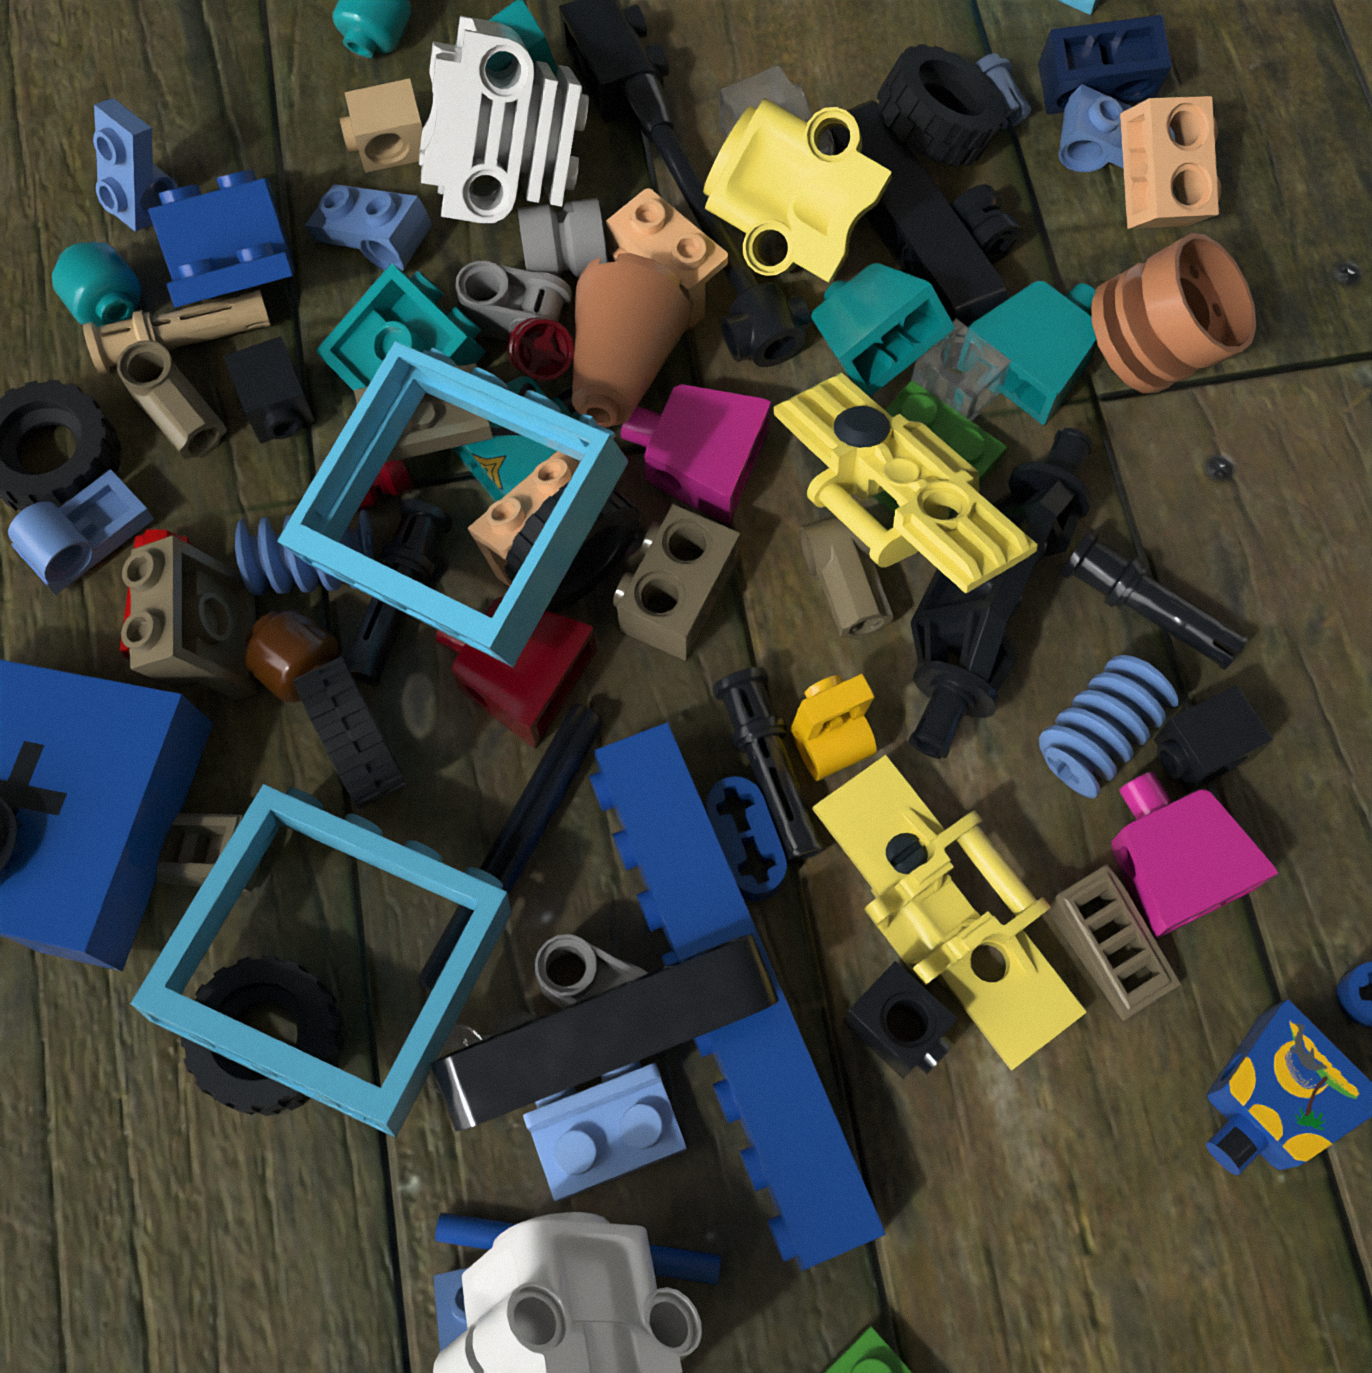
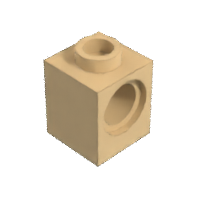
(383, 125)

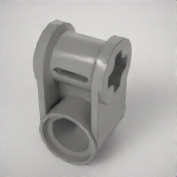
(513, 296)
(600, 975)

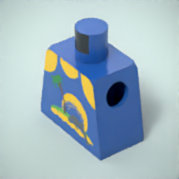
(1285, 1094)

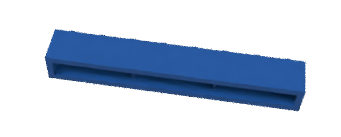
(762, 1058)

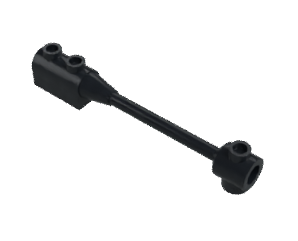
(629, 81)

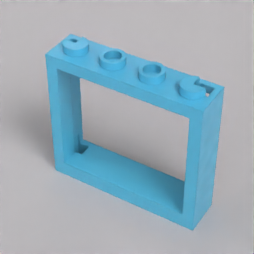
(367, 443)
(382, 1107)

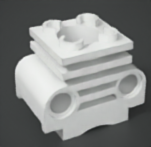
(498, 124)

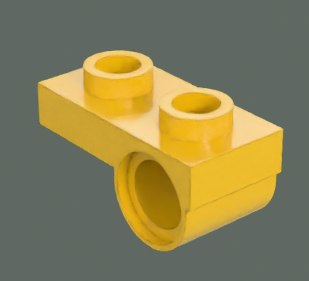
(832, 725)

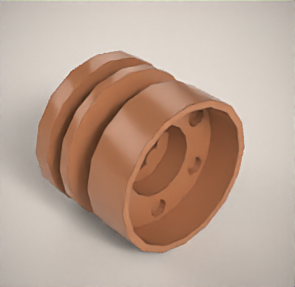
(1174, 314)

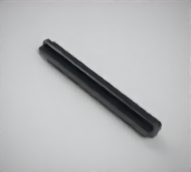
(525, 822)

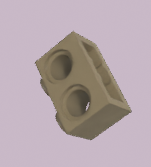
(687, 584)

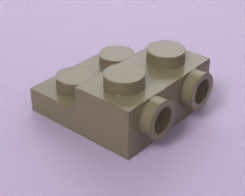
(188, 618)

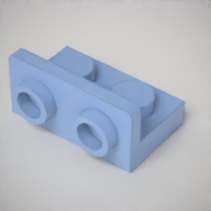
(604, 1130)

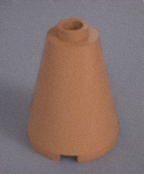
(623, 333)

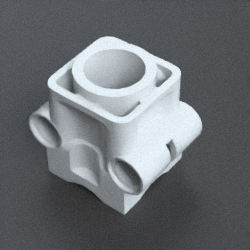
(570, 1300)

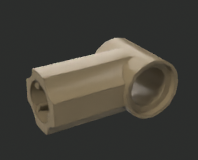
(170, 399)
(846, 577)

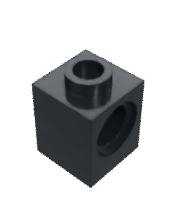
(270, 390)
(1211, 739)
(896, 991)

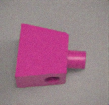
(702, 446)
(1183, 856)

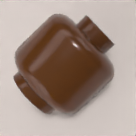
(285, 647)

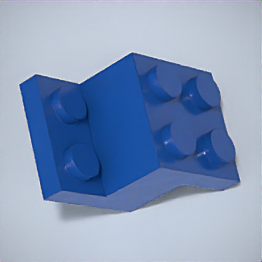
(221, 238)

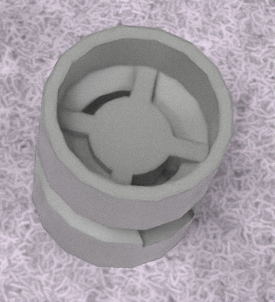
(562, 239)

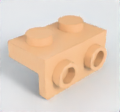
(659, 232)
(507, 516)

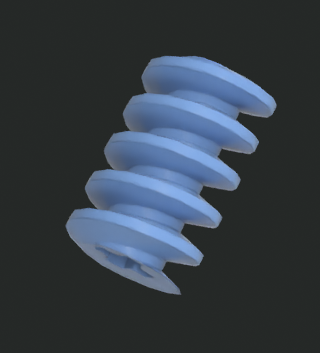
(267, 562)
(1105, 722)

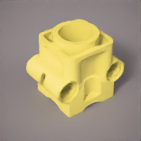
(780, 182)

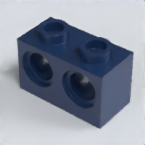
(1113, 57)

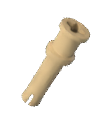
(175, 328)

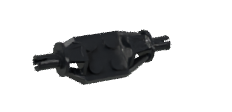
(1046, 506)

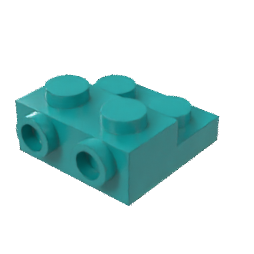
(403, 312)

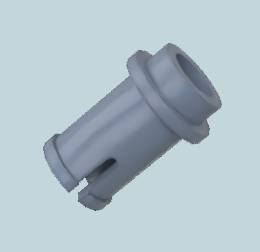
(999, 72)

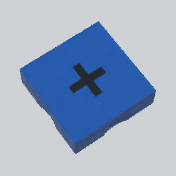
(97, 785)

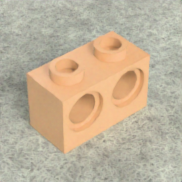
(1157, 162)

